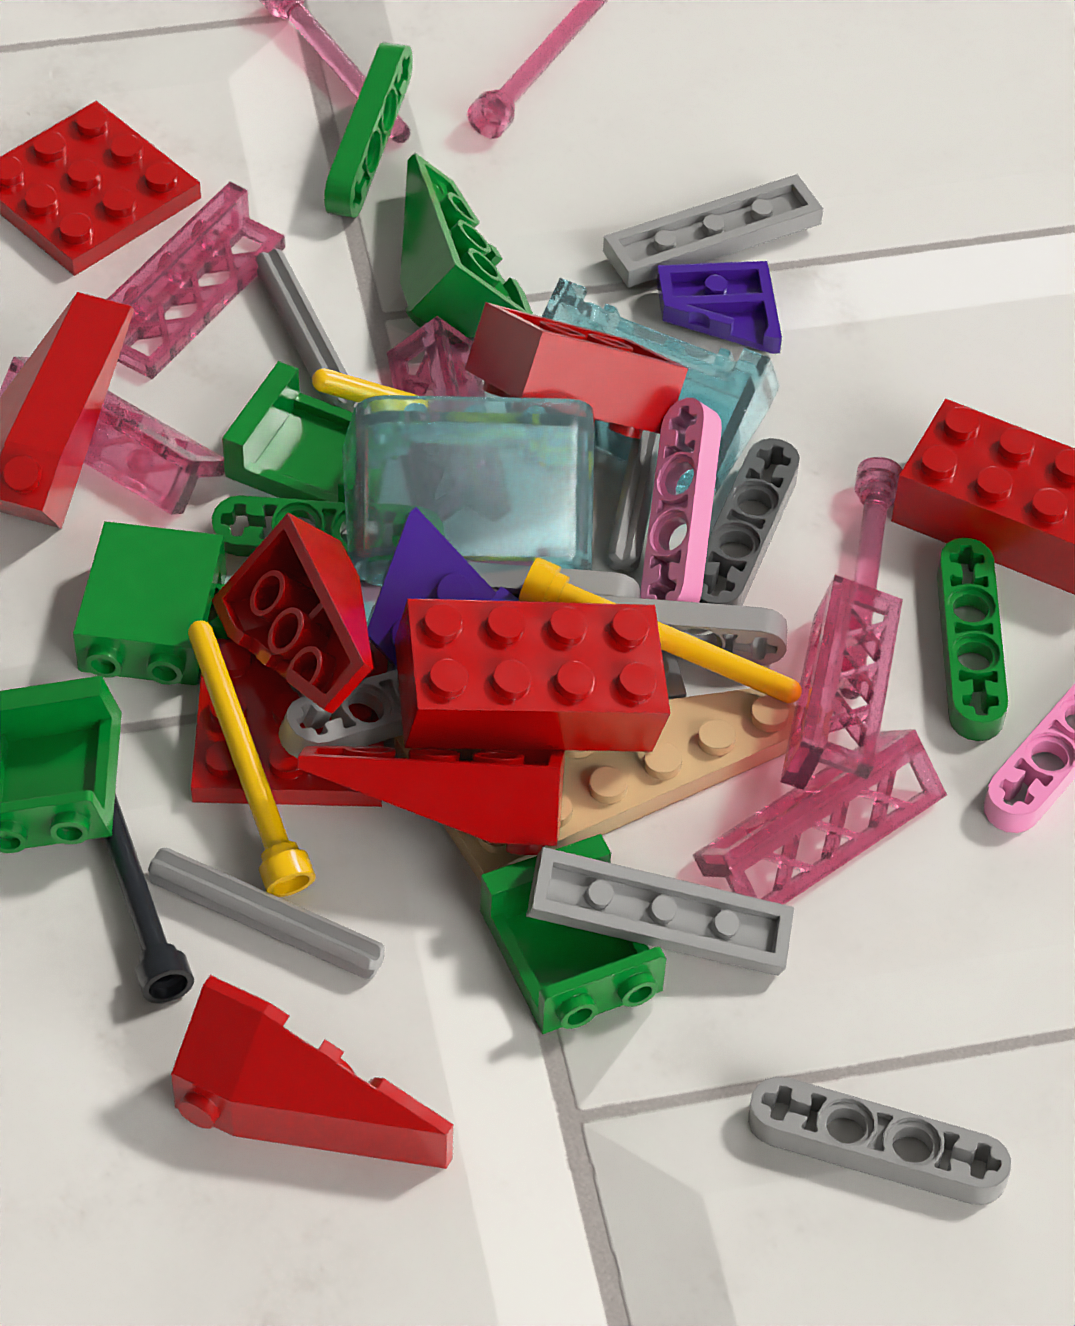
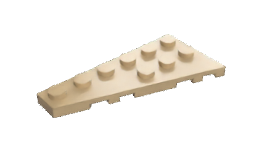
(699, 747)

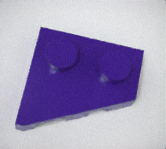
(722, 301)
(420, 568)

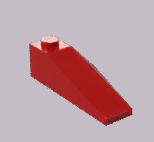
(55, 407)
(301, 612)
(494, 796)
(271, 1086)

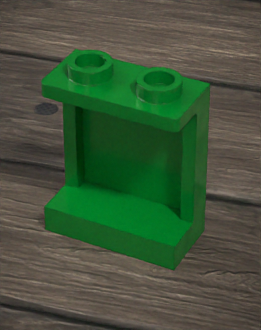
(288, 441)
(143, 599)
(57, 763)
(560, 968)

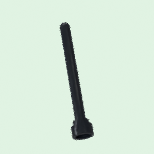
(162, 969)

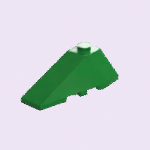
(444, 259)

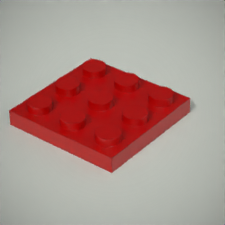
(90, 187)
(264, 702)

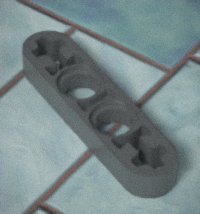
(750, 530)

